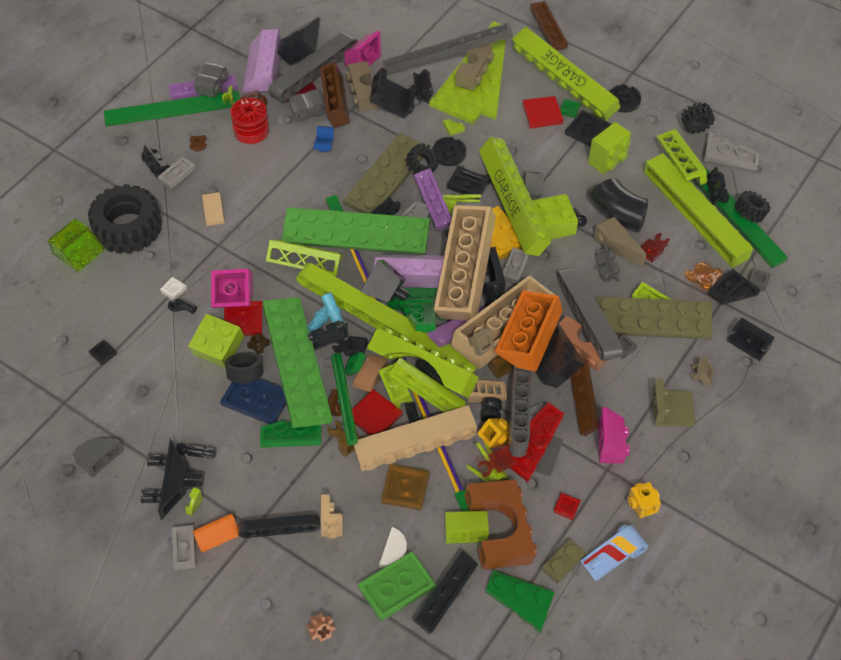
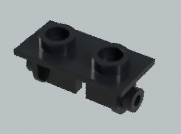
(423, 85)
(154, 161)
(716, 187)
(387, 207)
(335, 332)

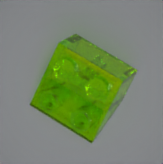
(75, 245)

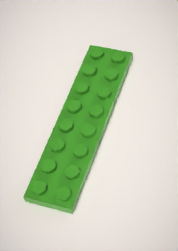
(356, 231)
(296, 363)

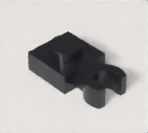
(351, 346)

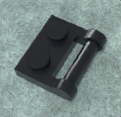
(468, 181)

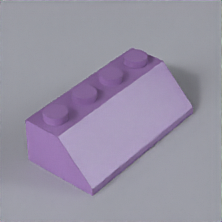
(262, 61)
(417, 269)

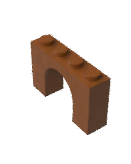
(505, 498)

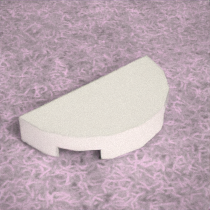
(394, 549)

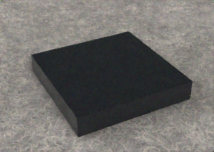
(586, 127)

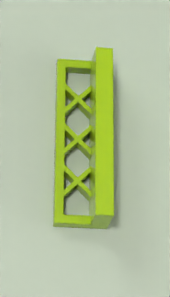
(685, 153)
(306, 250)
(425, 386)

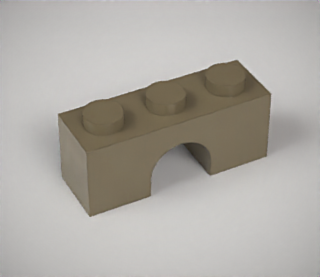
(471, 74)
(360, 84)

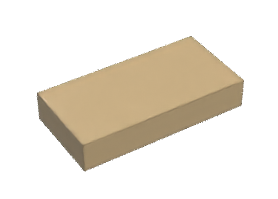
(213, 209)

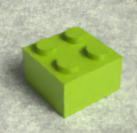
(609, 148)
(557, 215)
(216, 340)

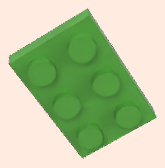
(396, 586)

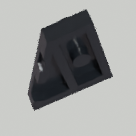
(733, 288)

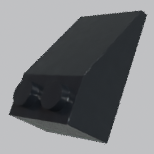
(299, 42)
(559, 360)

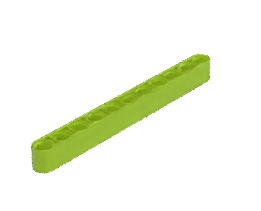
(371, 310)

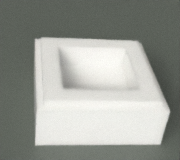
(173, 289)

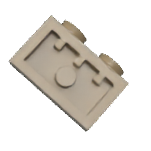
(330, 523)

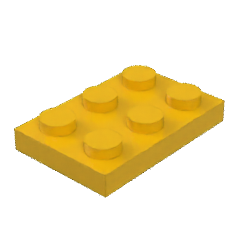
(503, 236)

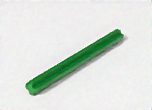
(344, 399)

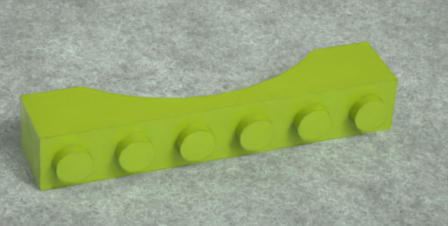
(453, 377)

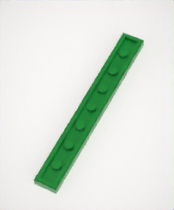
(167, 109)
(750, 231)

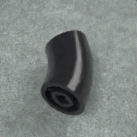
(619, 202)

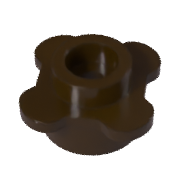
(254, 340)

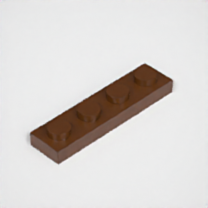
(548, 25)
(585, 400)

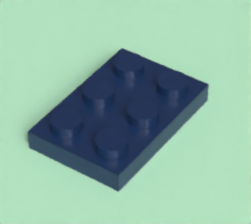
(255, 399)

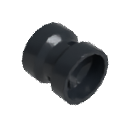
(491, 408)

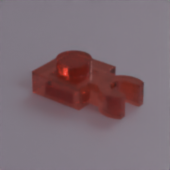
(654, 248)
(499, 460)

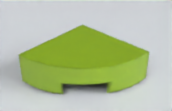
(453, 127)
(195, 501)

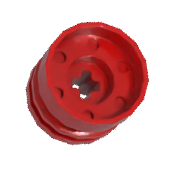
(249, 120)

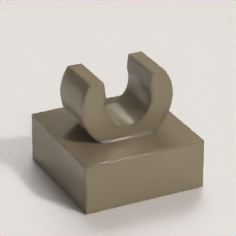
(482, 341)
(704, 371)

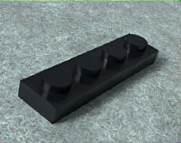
(445, 592)

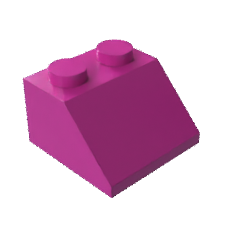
(364, 50)
(231, 288)
(612, 437)

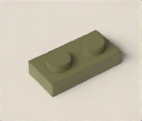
(563, 561)

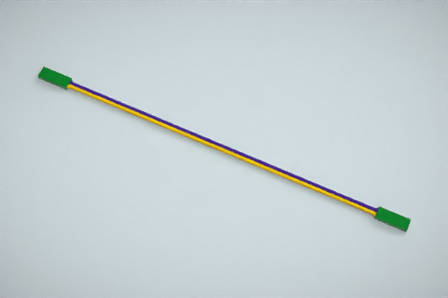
(334, 205)

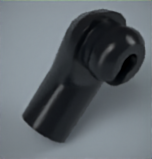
(582, 220)
(181, 304)

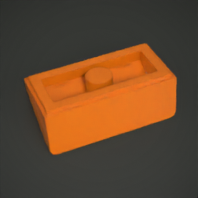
(216, 533)

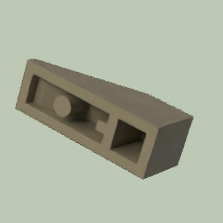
(620, 241)

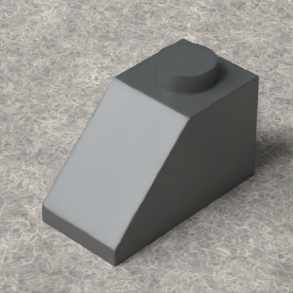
(534, 183)
(97, 454)

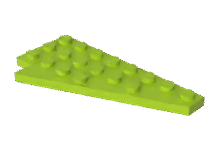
(468, 103)

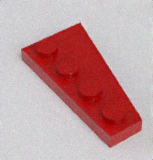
(542, 429)

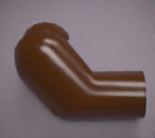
(333, 403)

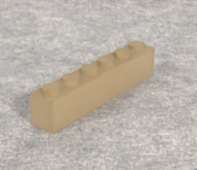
(415, 438)

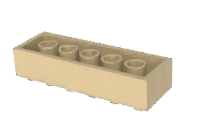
(465, 262)
(494, 318)

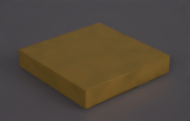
(405, 487)

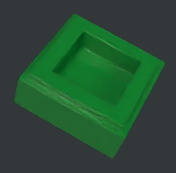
(570, 108)
(354, 364)

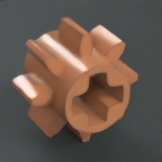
(320, 627)

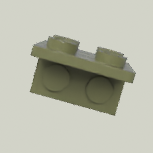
(672, 406)

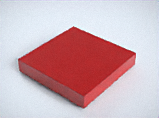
(542, 112)
(247, 317)
(375, 414)

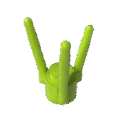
(452, 200)
(493, 476)

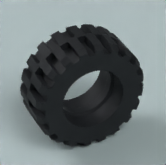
(119, 202)

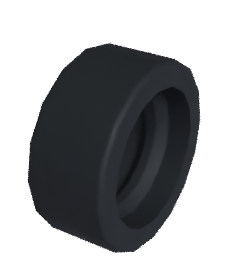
(244, 367)

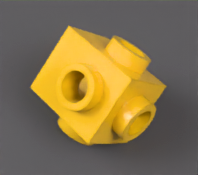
(495, 432)
(644, 499)

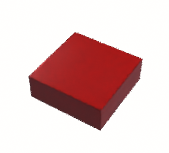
(567, 506)

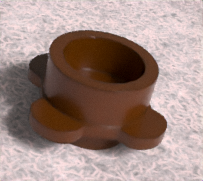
(198, 143)

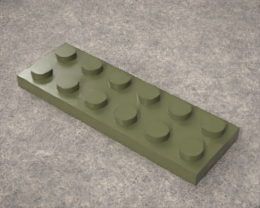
(383, 177)
(658, 317)

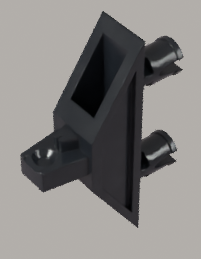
(175, 481)

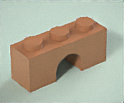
(585, 349)

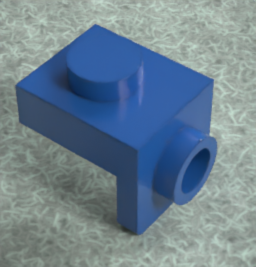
(324, 138)

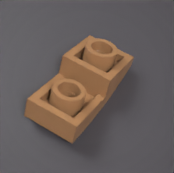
(369, 375)

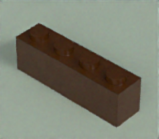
(334, 95)

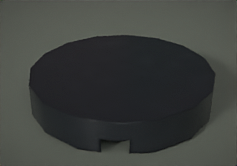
(628, 97)
(450, 151)

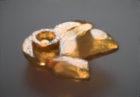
(704, 275)

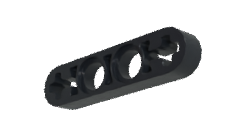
(279, 526)

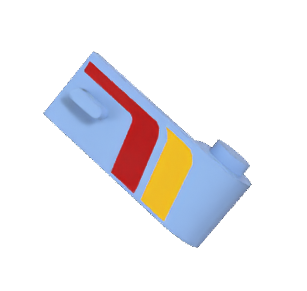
(614, 551)

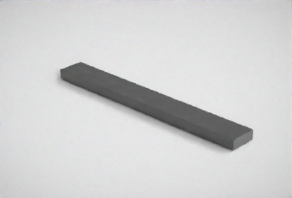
(448, 48)

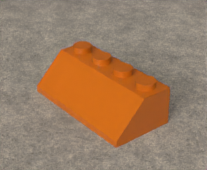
(529, 329)

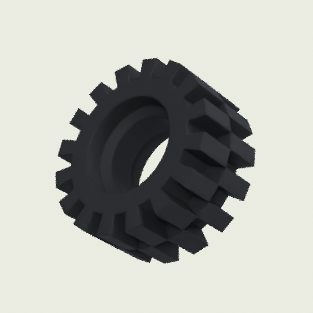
(690, 116)
(427, 153)
(752, 206)

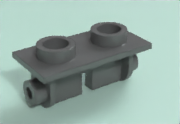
(610, 269)

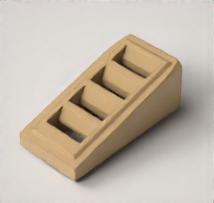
(478, 396)

